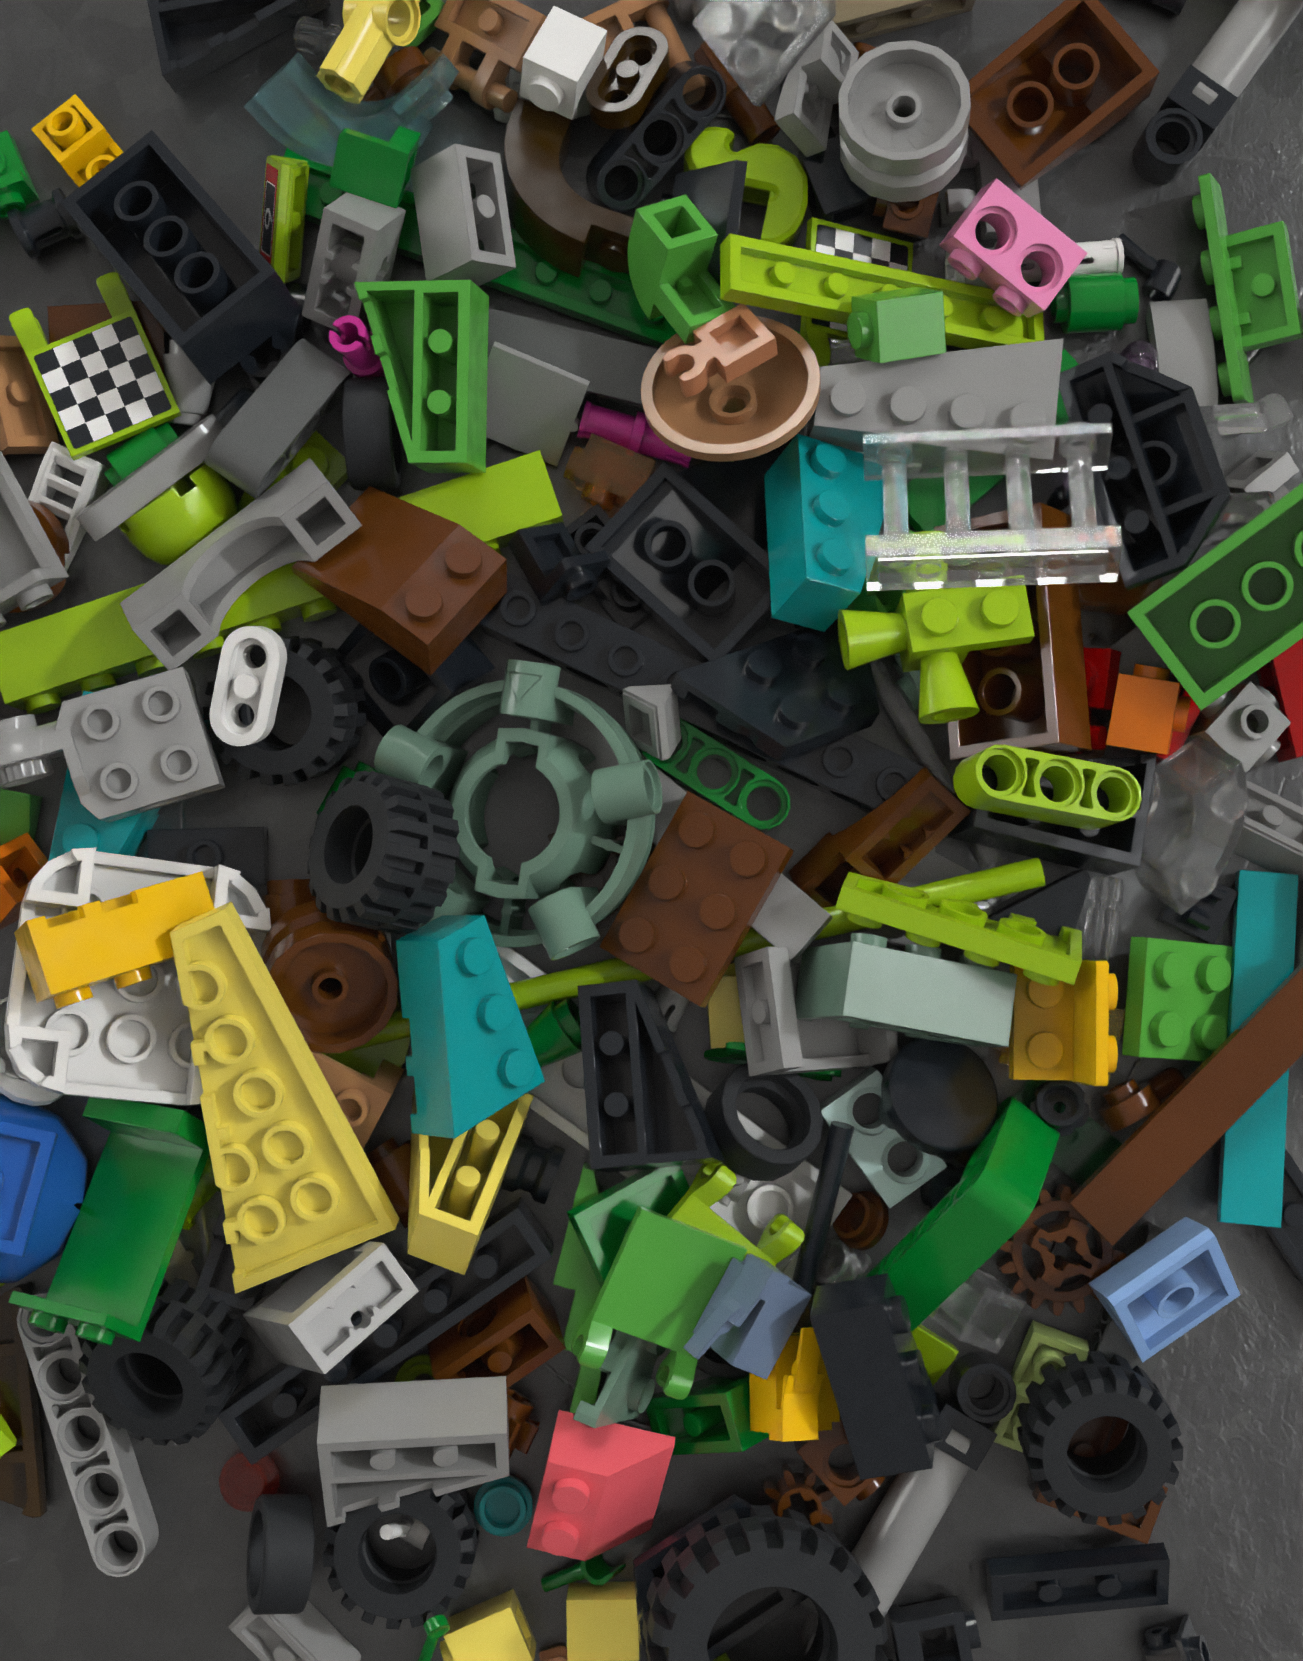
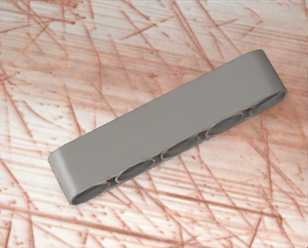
(85, 1457)

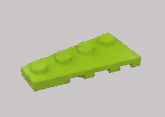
(964, 926)

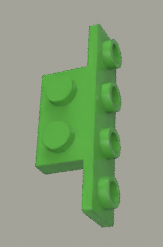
(1252, 288)

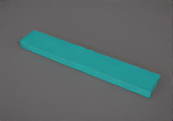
(1261, 960)

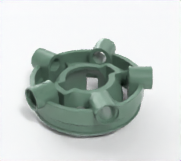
(588, 806)

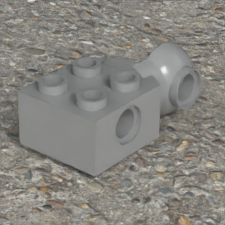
(122, 746)

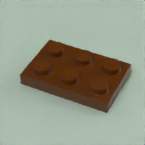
(696, 899)

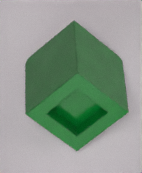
(375, 166)

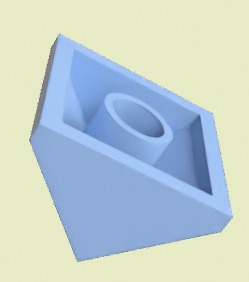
(1166, 1287)

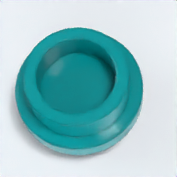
(503, 1506)

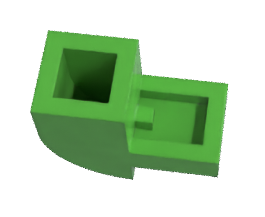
(670, 264)

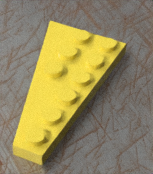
(273, 1128)

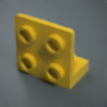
(1064, 1027)

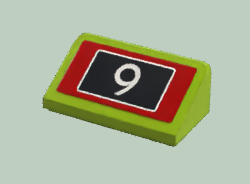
(284, 215)

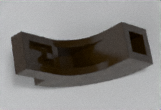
(543, 205)

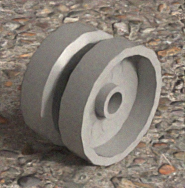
(903, 120)

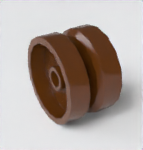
(331, 977)

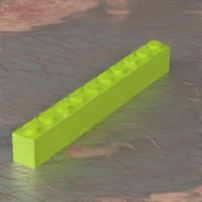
(96, 645)

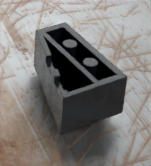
(877, 1376)

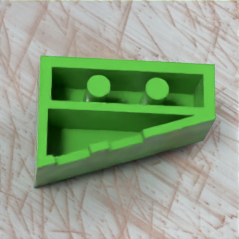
(435, 367)

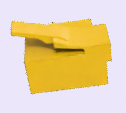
(796, 1395)

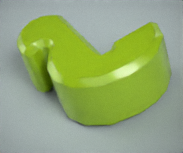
(771, 180)

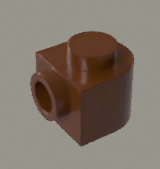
(908, 217)

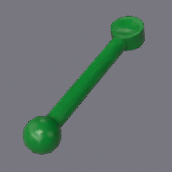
(434, 1629)

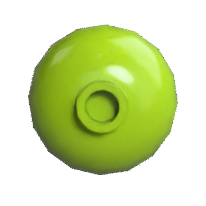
(181, 515)

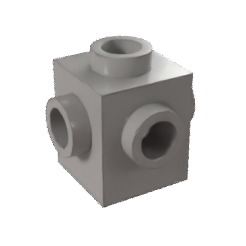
(1243, 724)

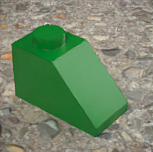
(708, 1419)

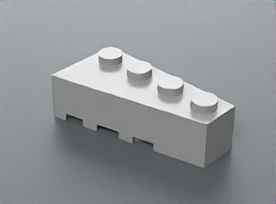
(939, 393)

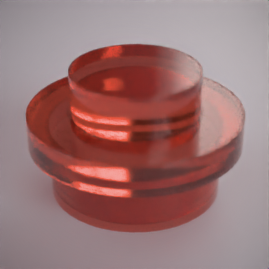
(244, 1483)

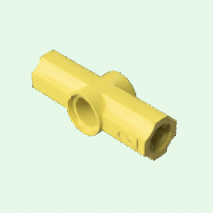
(365, 42)

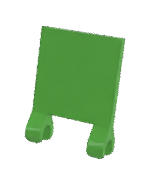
(657, 1294)

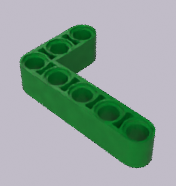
(976, 1215)

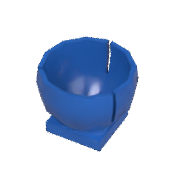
(39, 1184)

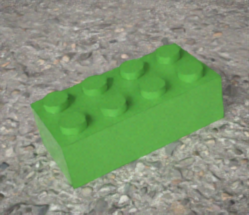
(1231, 604)

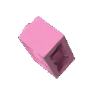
(1020, 235)

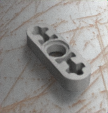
(150, 479)

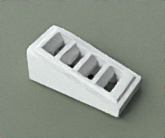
(50, 479)

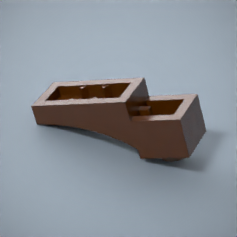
(883, 842)

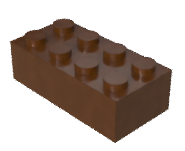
(1035, 690)

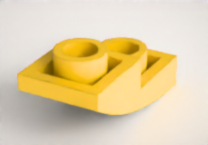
(77, 140)

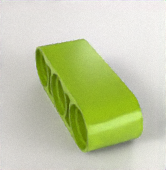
(1072, 781)

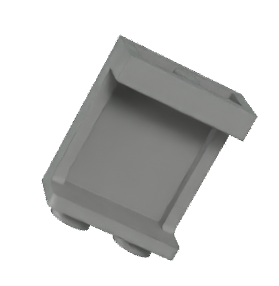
(26, 555)
(781, 1042)

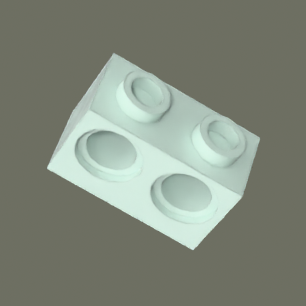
(873, 1142)

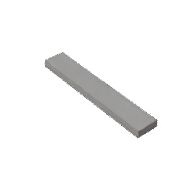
(787, 915)

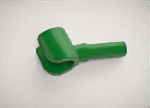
(593, 1570)

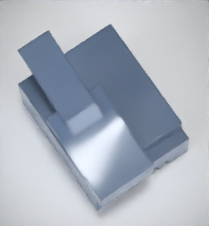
(750, 1316)

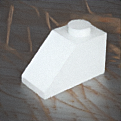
(562, 63)

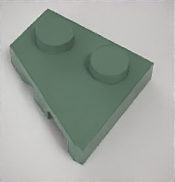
(627, 1385)

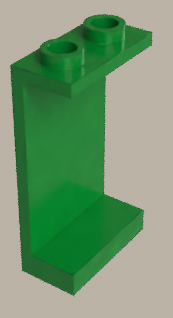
(125, 1223)

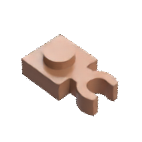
(723, 346)

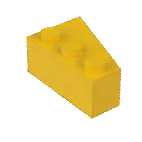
(108, 939)

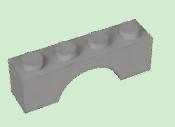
(189, 598)

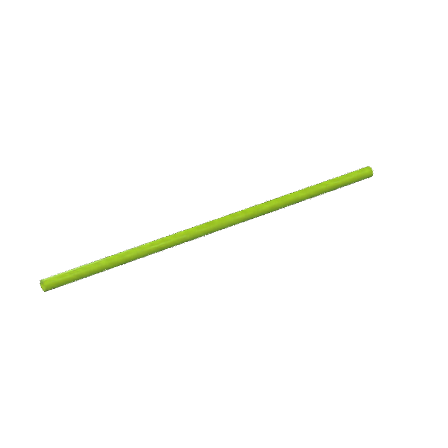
(563, 984)

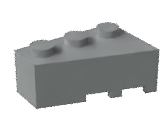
(408, 1439)

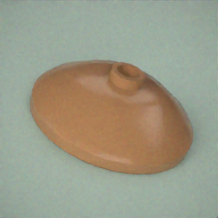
(739, 416)

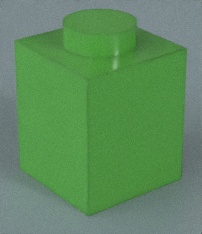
(897, 324)

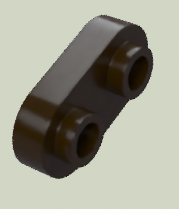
(628, 77)

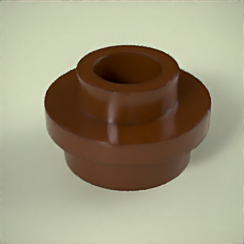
(862, 1221)

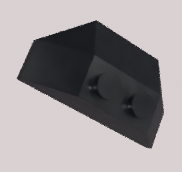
(1161, 464)

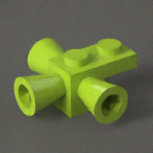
(935, 635)

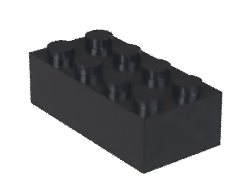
(182, 256)

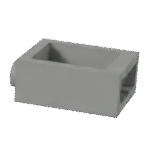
(311, 1310)

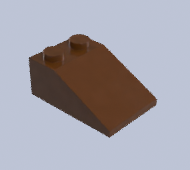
(1058, 89)
(410, 577)

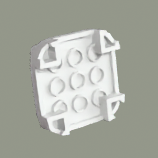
(124, 1039)

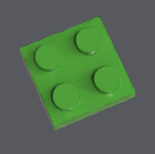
(1176, 999)

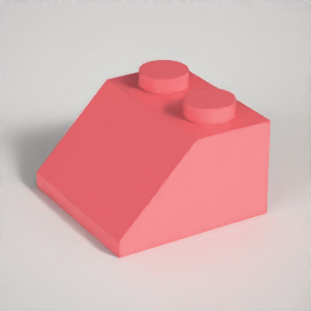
(598, 1487)

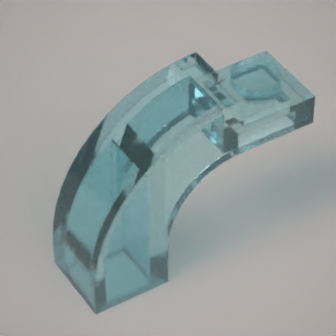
(309, 117)

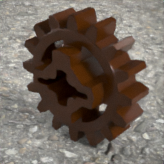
(1051, 1270)

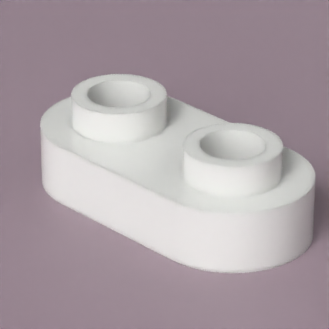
(244, 683)

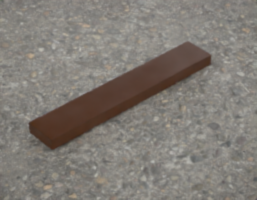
(1195, 1114)

